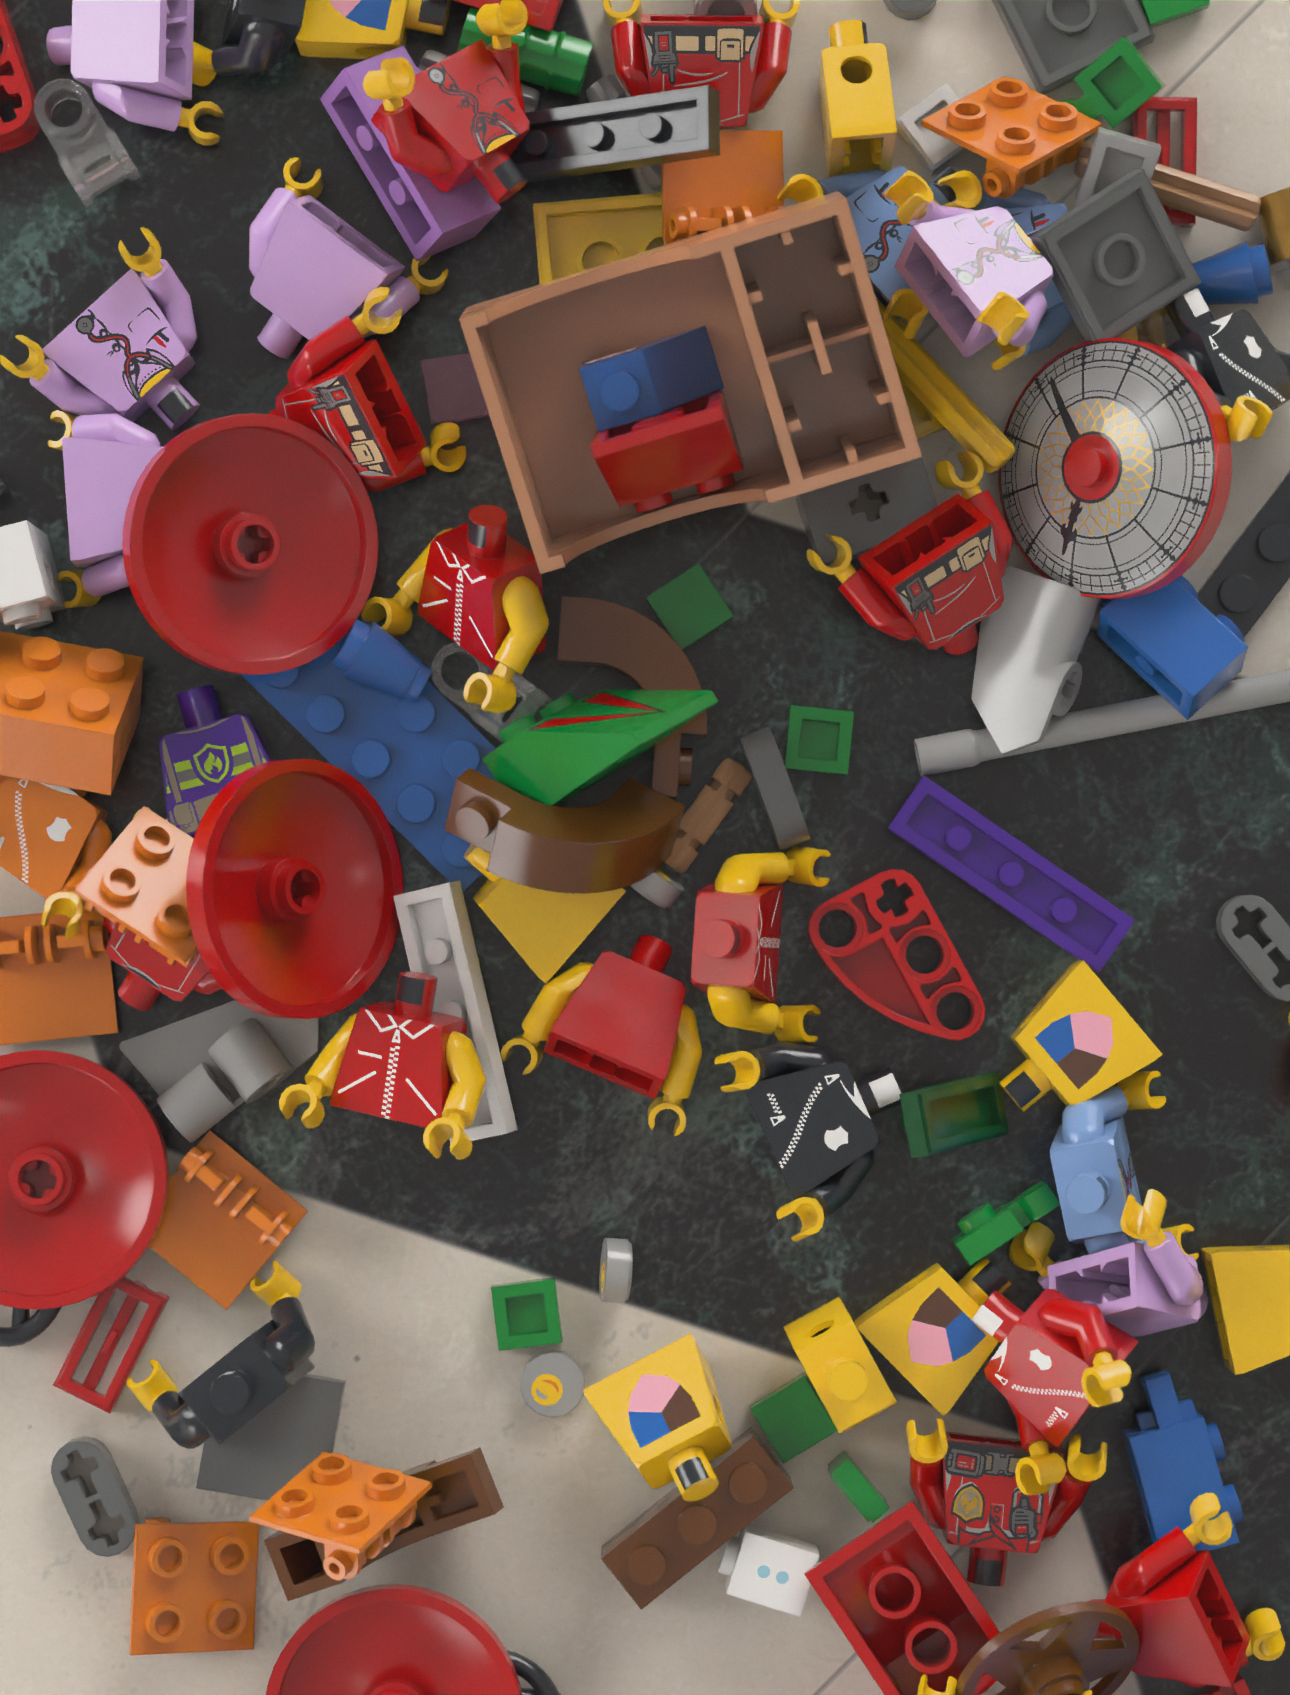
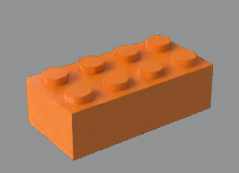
(66, 711)

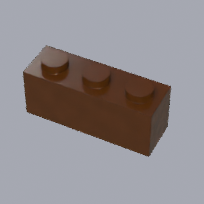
(681, 1534)

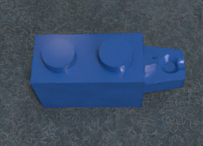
(1174, 643)
(1176, 1461)

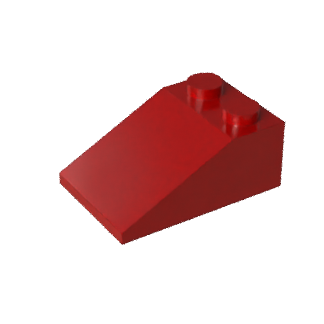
(669, 452)
(904, 1605)

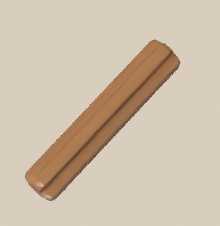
(1195, 195)

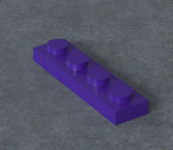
(1010, 874)

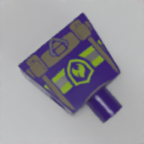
(205, 756)

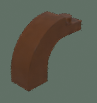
(633, 645)
(565, 846)
(458, 1496)

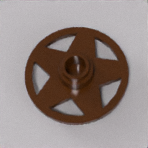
(1062, 1659)

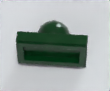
(953, 1114)

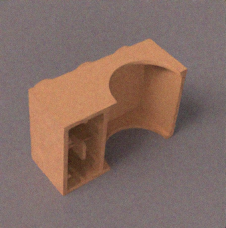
(791, 339)

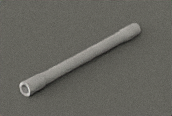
(970, 747)

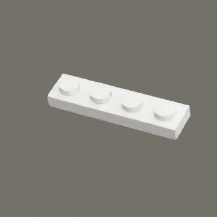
(442, 945)

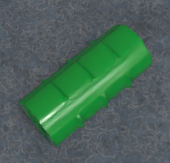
(544, 56)

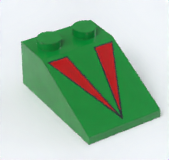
(588, 739)

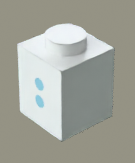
(768, 1568)

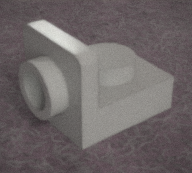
(1113, 158)

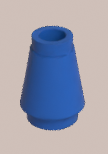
(1234, 275)
(380, 661)

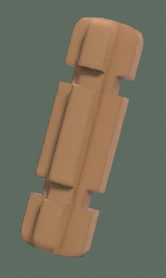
(707, 812)

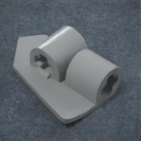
(1030, 657)
(219, 1061)

